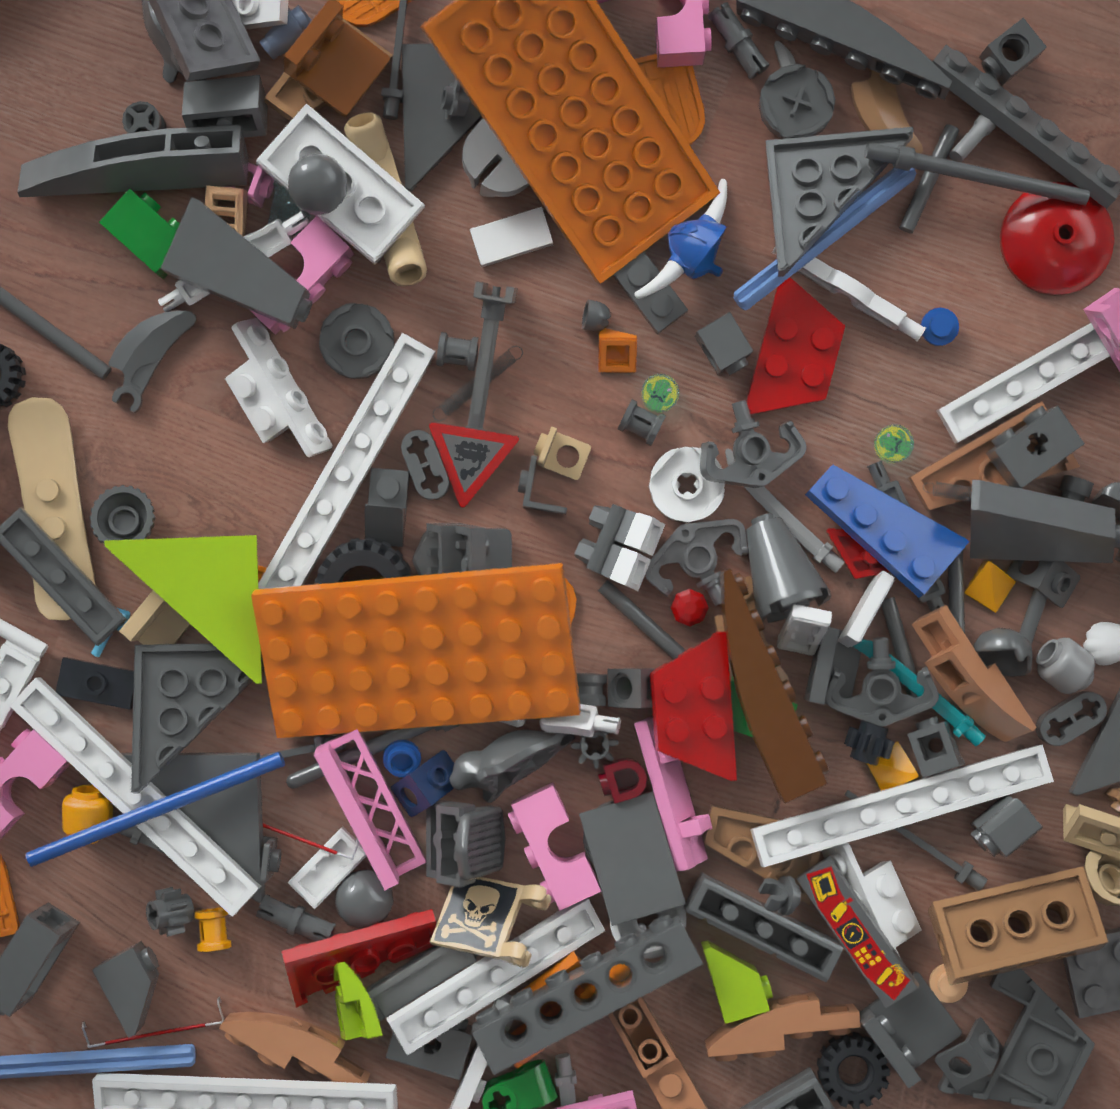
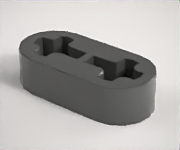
(417, 469)
(1075, 726)

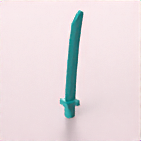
(961, 723)

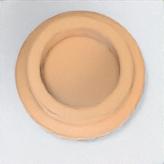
(940, 986)

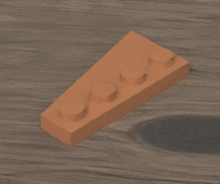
(972, 463)

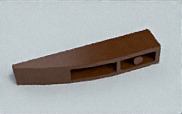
(766, 699)

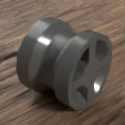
(138, 117)
(591, 688)

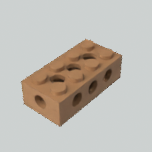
(1026, 901)

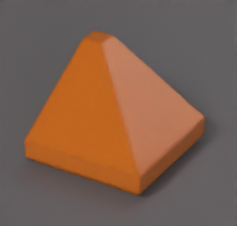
(617, 352)

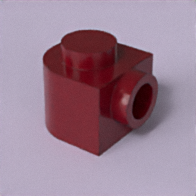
(623, 779)

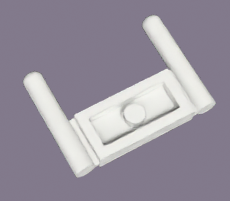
(18, 663)

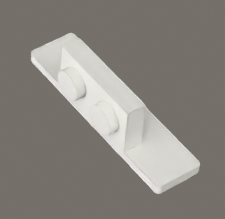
(271, 394)
(880, 893)

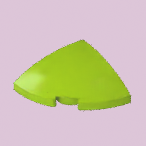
(353, 1006)

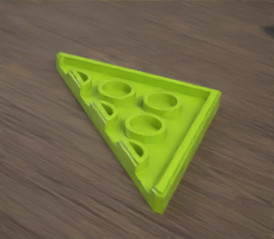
(207, 585)

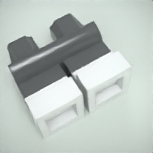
(618, 529)

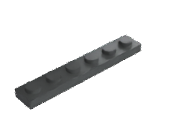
(1028, 127)

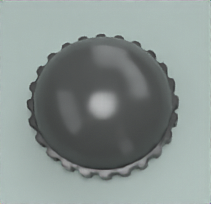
(122, 515)

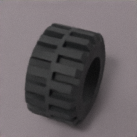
(362, 553)

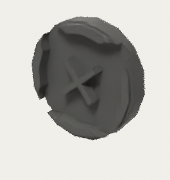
(796, 102)

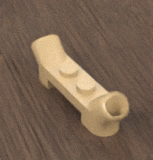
(405, 257)

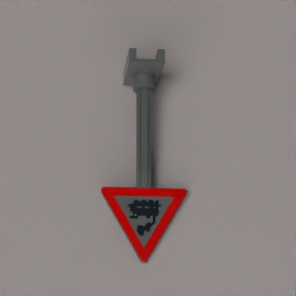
(470, 451)

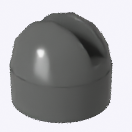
(595, 316)

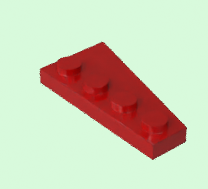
(312, 964)

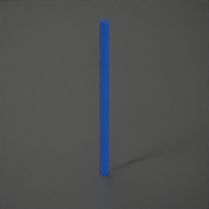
(155, 809)

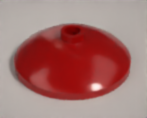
(1044, 259)

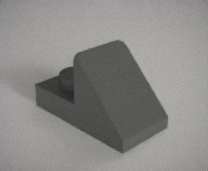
(387, 506)

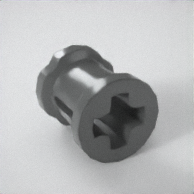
(457, 351)
(641, 422)

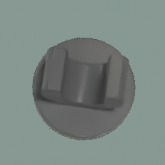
(784, 894)

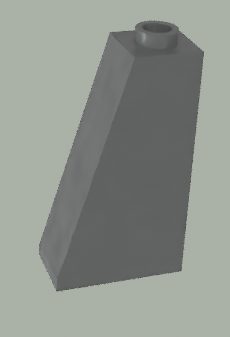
(226, 264)
(1039, 526)

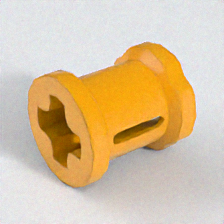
(212, 929)

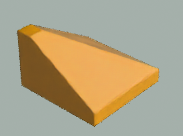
(989, 586)
(894, 770)

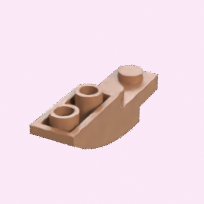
(968, 682)
(791, 1015)
(282, 1036)
(656, 1057)

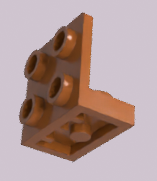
(334, 60)

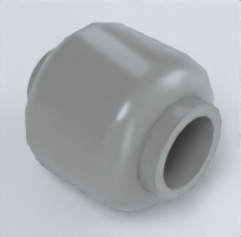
(1065, 665)

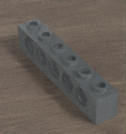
(505, 1049)

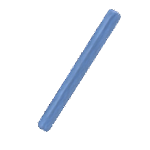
(863, 206)
(97, 1061)

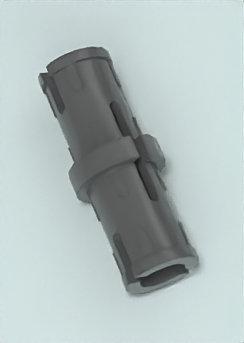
(738, 40)
(294, 919)

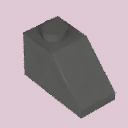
(129, 984)

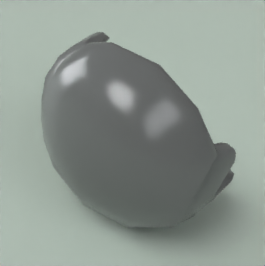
(317, 184)
(1007, 650)
(363, 900)

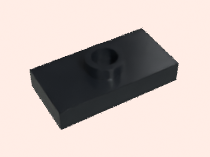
(96, 683)

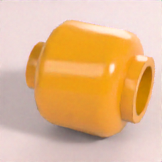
(84, 809)

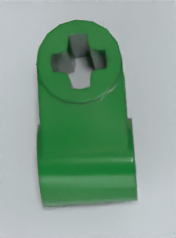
(523, 1087)

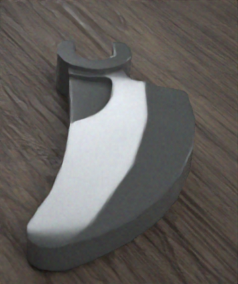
(144, 349)

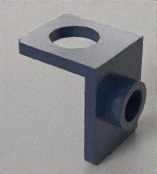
(427, 782)

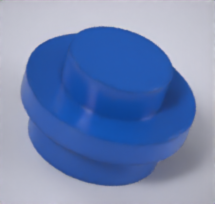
(940, 326)
(401, 757)

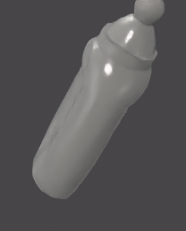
(981, 127)

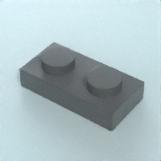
(658, 308)

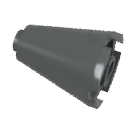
(781, 570)

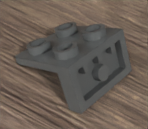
(910, 1029)

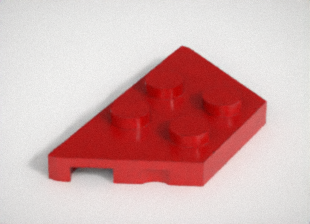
(795, 352)
(696, 708)

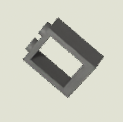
(32, 955)

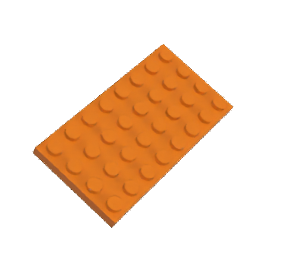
(575, 121)
(418, 651)

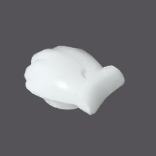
(1104, 643)

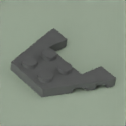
(1039, 1056)

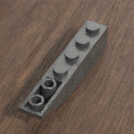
(852, 34)
(141, 162)

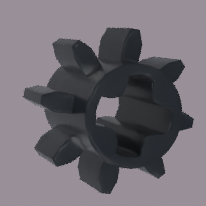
(869, 743)

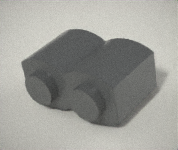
(1004, 827)

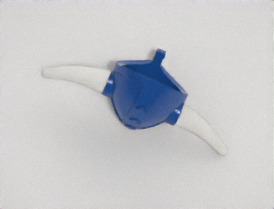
(692, 247)

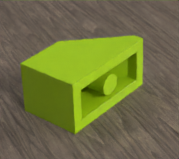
(736, 984)

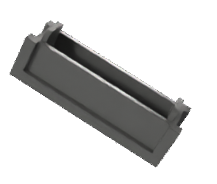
(416, 978)

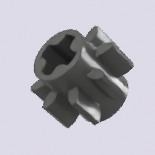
(595, 755)
(170, 911)

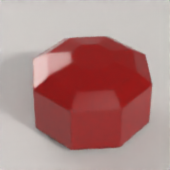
(689, 607)

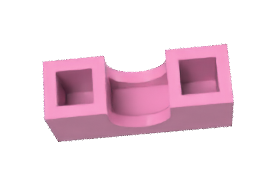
(682, 37)
(323, 257)
(30, 759)
(566, 878)

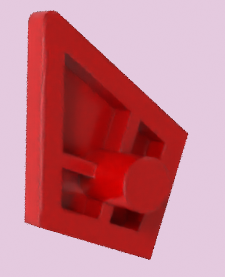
(856, 558)

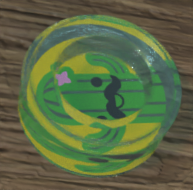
(660, 393)
(893, 443)

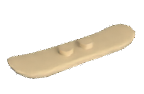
(50, 484)

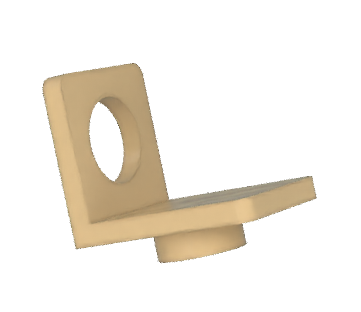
(550, 444)

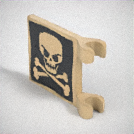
(482, 918)

